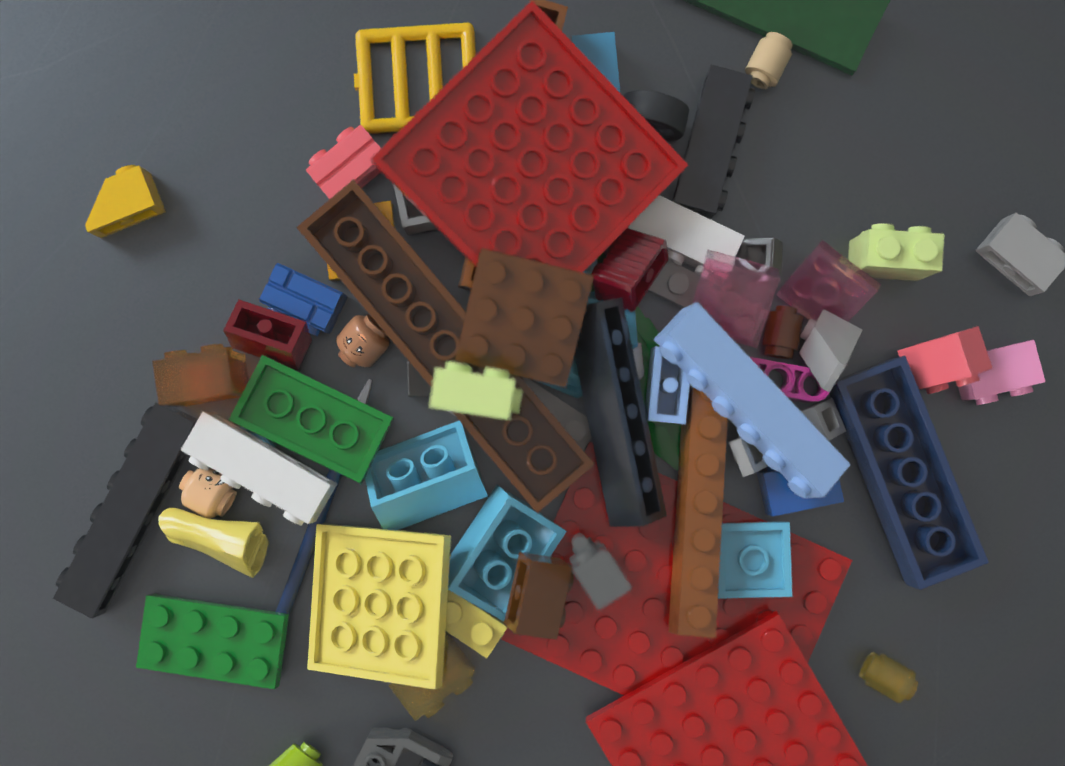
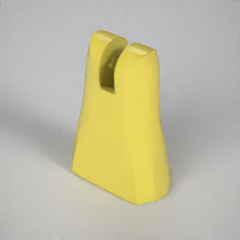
(230, 542)

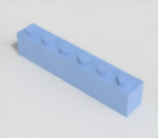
(751, 402)

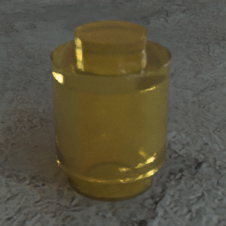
(889, 677)

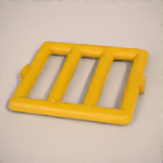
(397, 37)

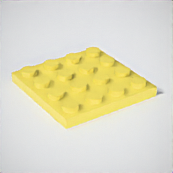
(379, 604)

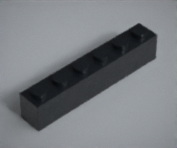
(617, 417)
(126, 512)

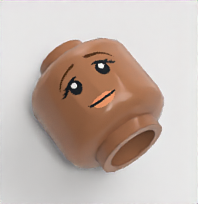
(362, 341)

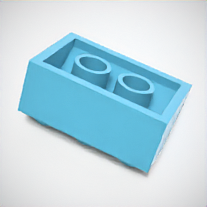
(424, 477)
(488, 552)

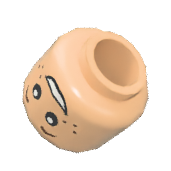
(206, 493)

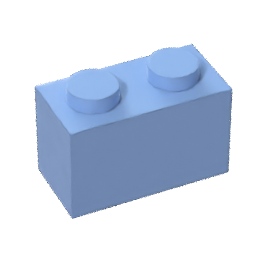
(666, 390)

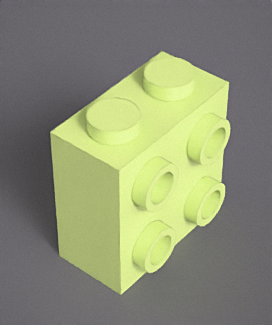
(897, 254)
(475, 394)

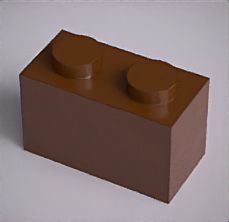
(538, 596)

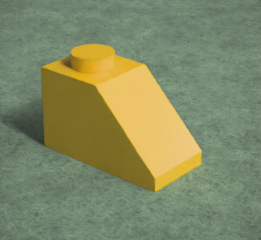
(124, 201)

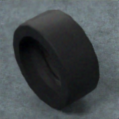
(661, 111)

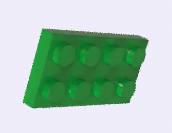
(311, 419)
(212, 641)

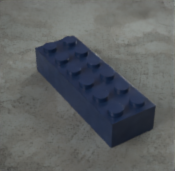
(907, 474)

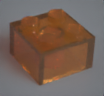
(201, 377)

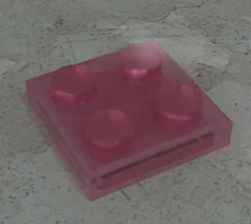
(828, 283)

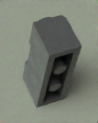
(597, 571)

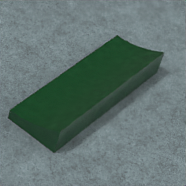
(822, 29)

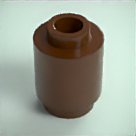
(782, 332)

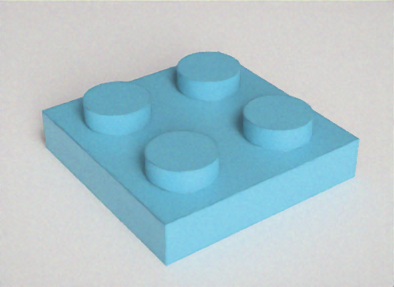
(755, 560)

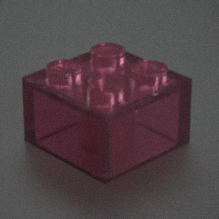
(736, 295)

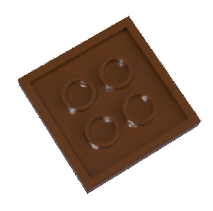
(524, 317)

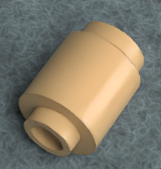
(769, 60)

